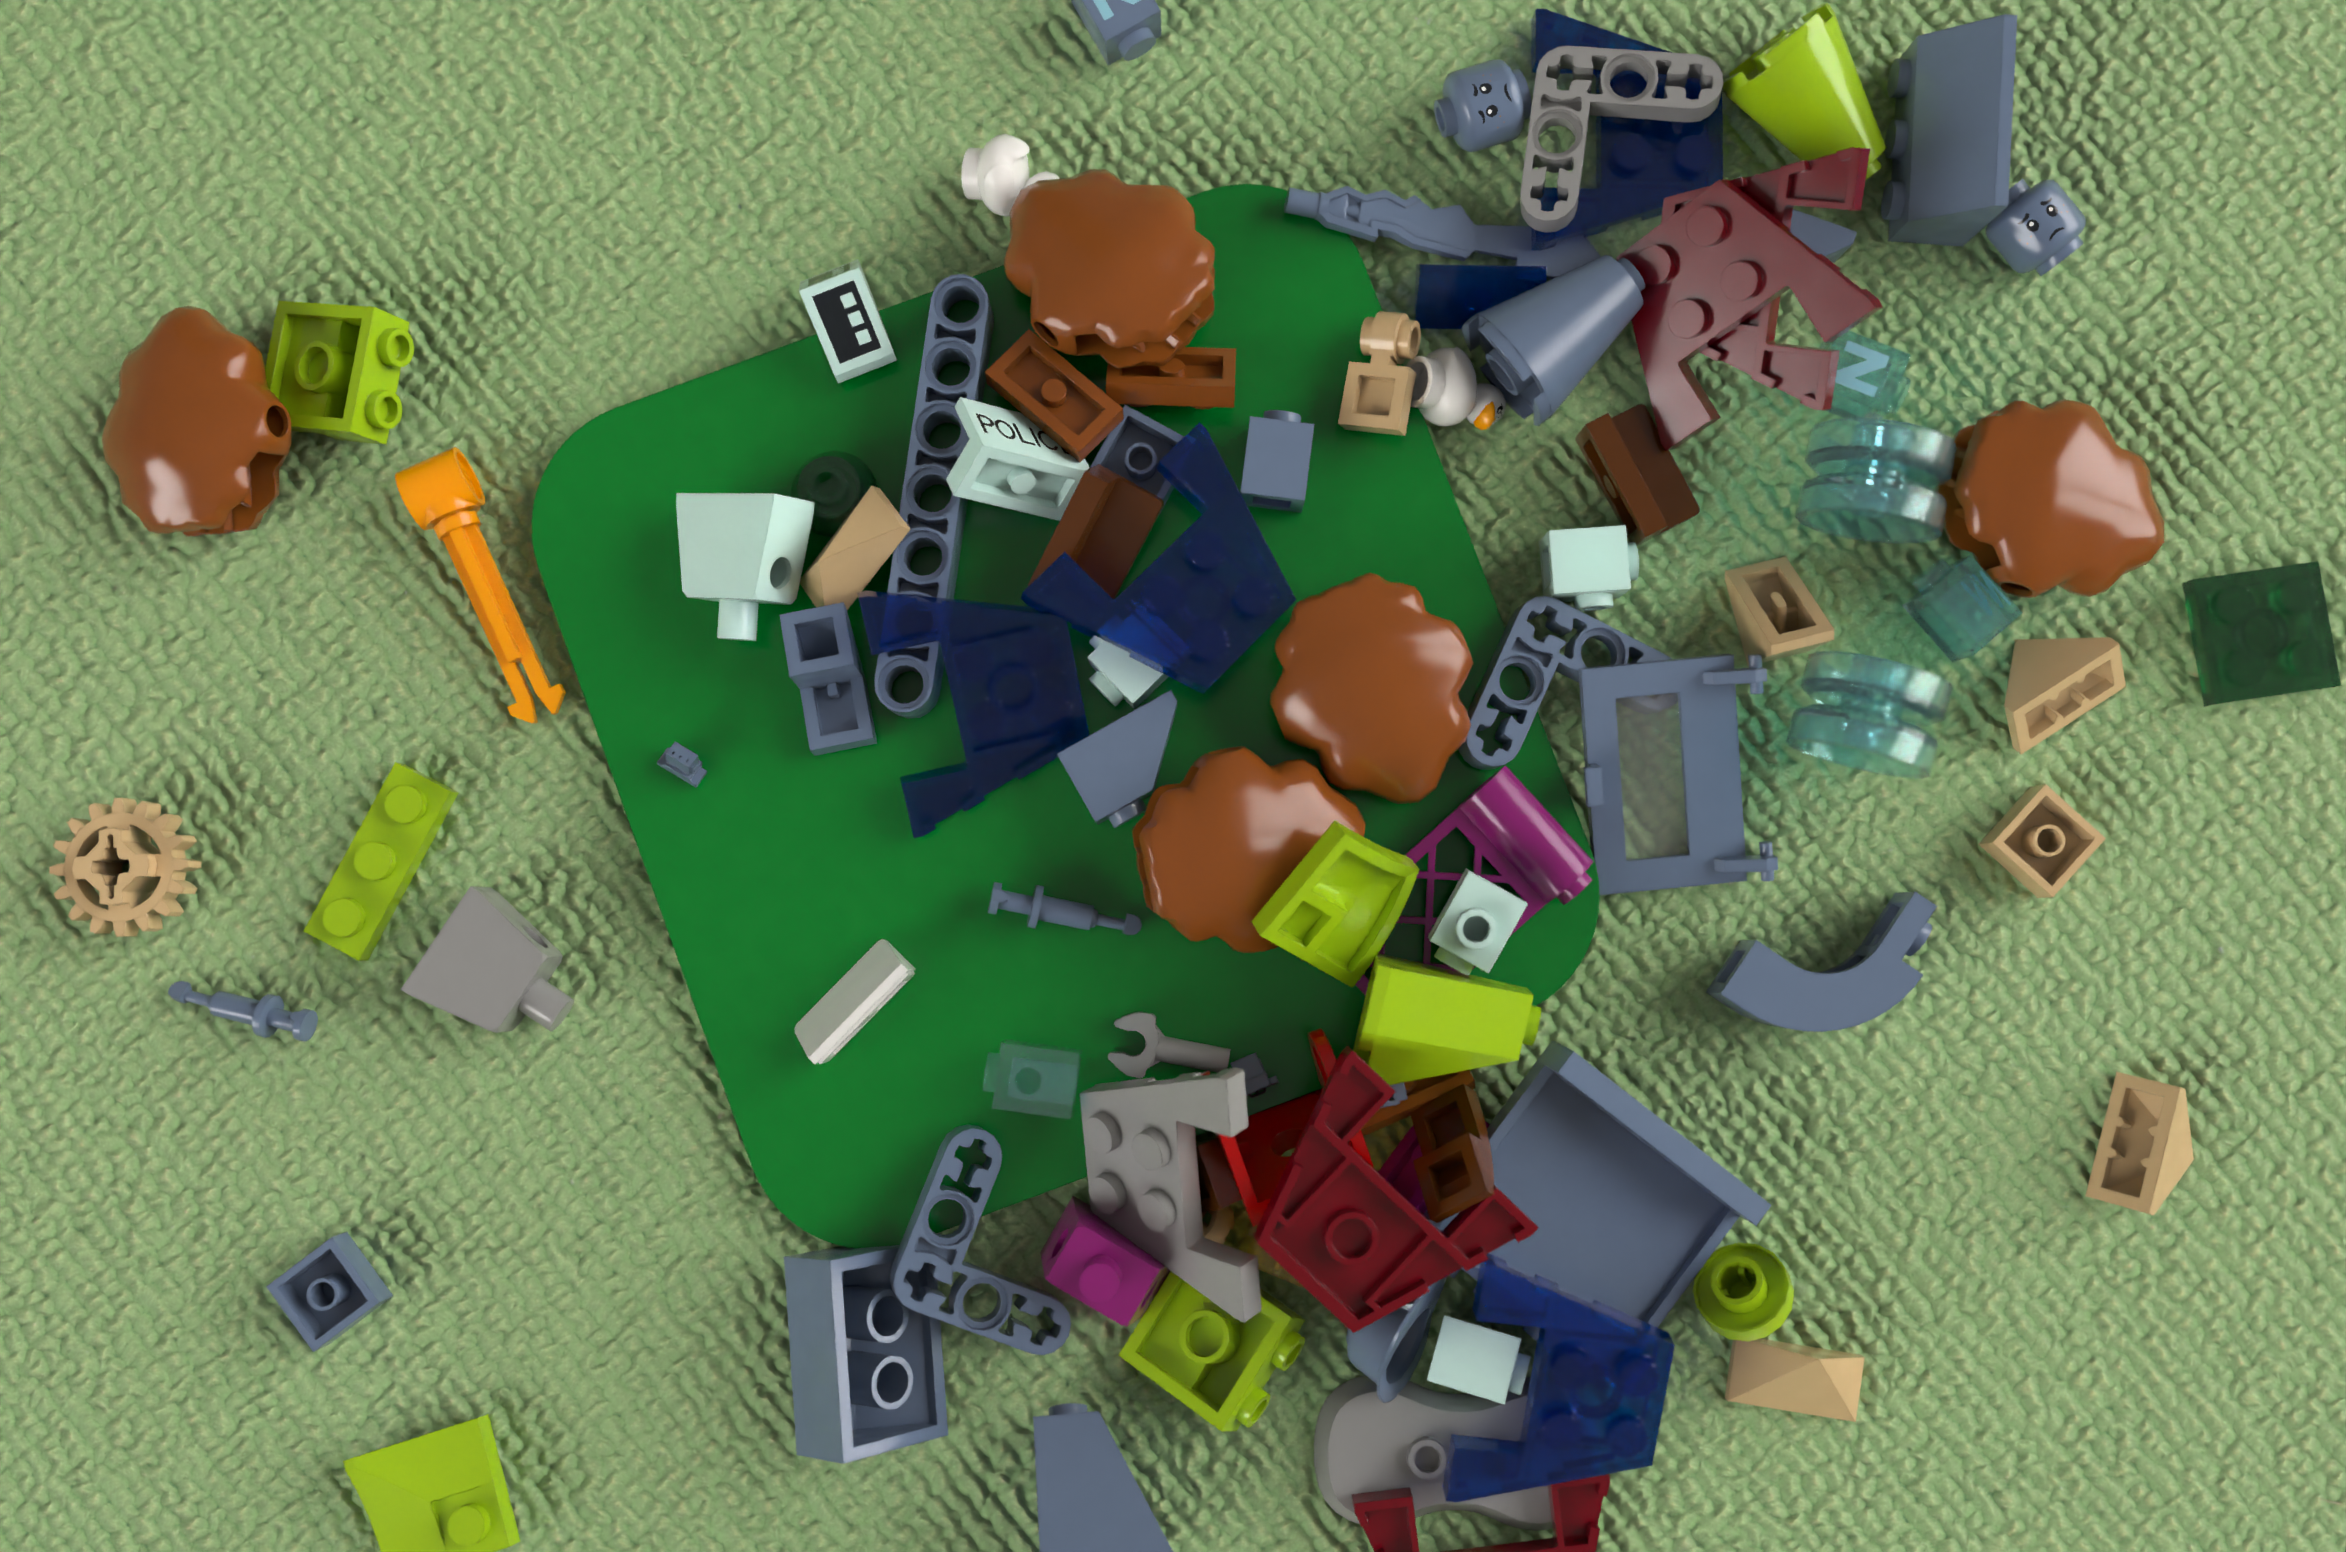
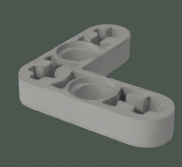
(1573, 107)

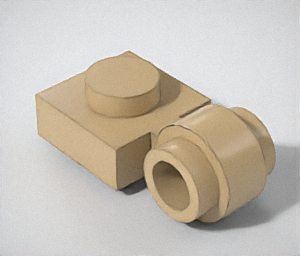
(1380, 392)

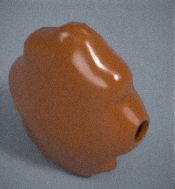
(1111, 267)
(196, 429)
(2050, 500)
(1373, 687)
(1231, 839)

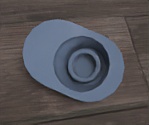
(1394, 1344)

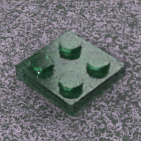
(2261, 633)

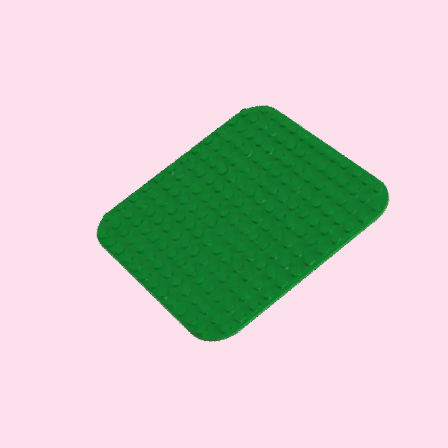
(808, 860)

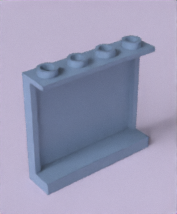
(1613, 1188)

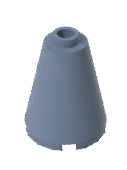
(1554, 333)

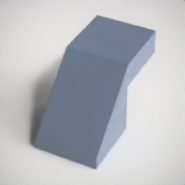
(830, 678)

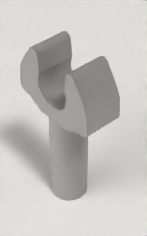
(1164, 1049)

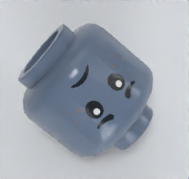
(1483, 105)
(2037, 227)

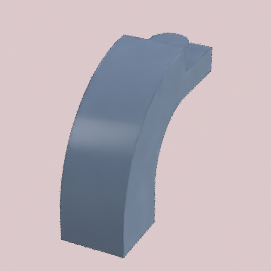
(1857, 990)

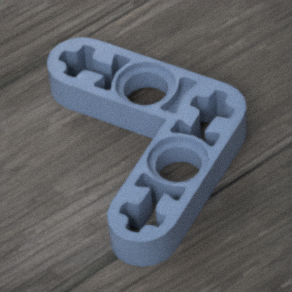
(1539, 662)
(947, 1254)

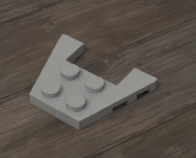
(1148, 1177)

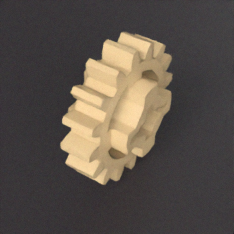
(96, 861)

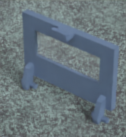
(1667, 773)

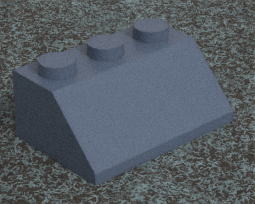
(1951, 132)
(859, 1358)

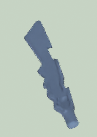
(1436, 231)

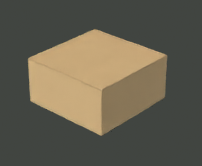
(2042, 841)

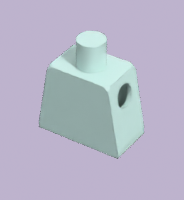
(742, 553)

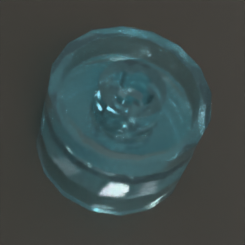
(1876, 480)
(1870, 714)

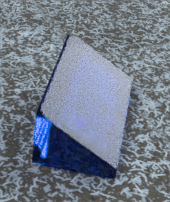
(1455, 293)

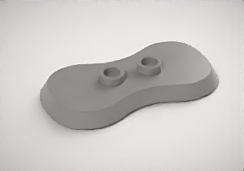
(1406, 1444)

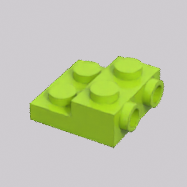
(338, 368)
(1210, 1356)

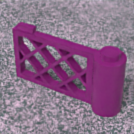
(1516, 839)

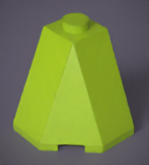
(1440, 1021)

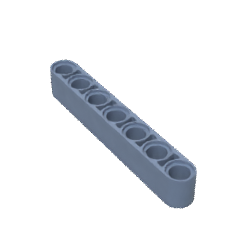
(930, 466)

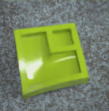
(1339, 903)
(437, 1492)

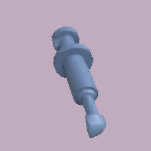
(1057, 911)
(263, 1014)

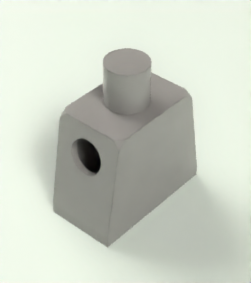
(490, 967)

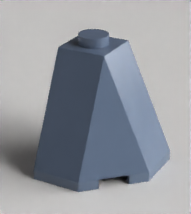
(1087, 1488)

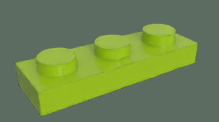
(381, 862)

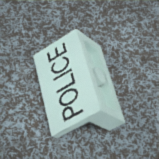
(1012, 463)

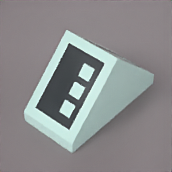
(847, 321)

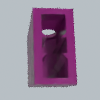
(1100, 1265)

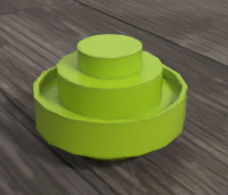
(1743, 1292)

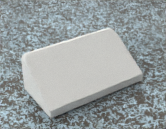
(853, 1002)

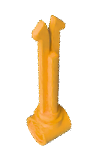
(446, 497)

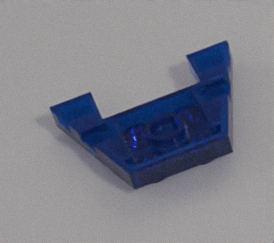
(1635, 158)
(1199, 598)
(1008, 687)
(1589, 1397)

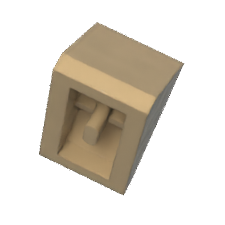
(1775, 610)

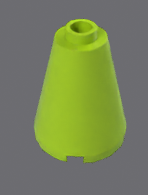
(1808, 91)

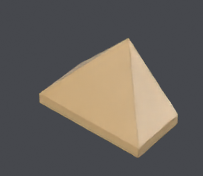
(855, 551)
(2058, 683)
(2141, 1144)
(1795, 1378)

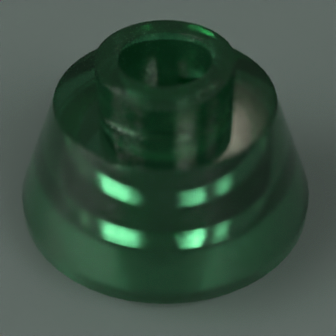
(836, 486)

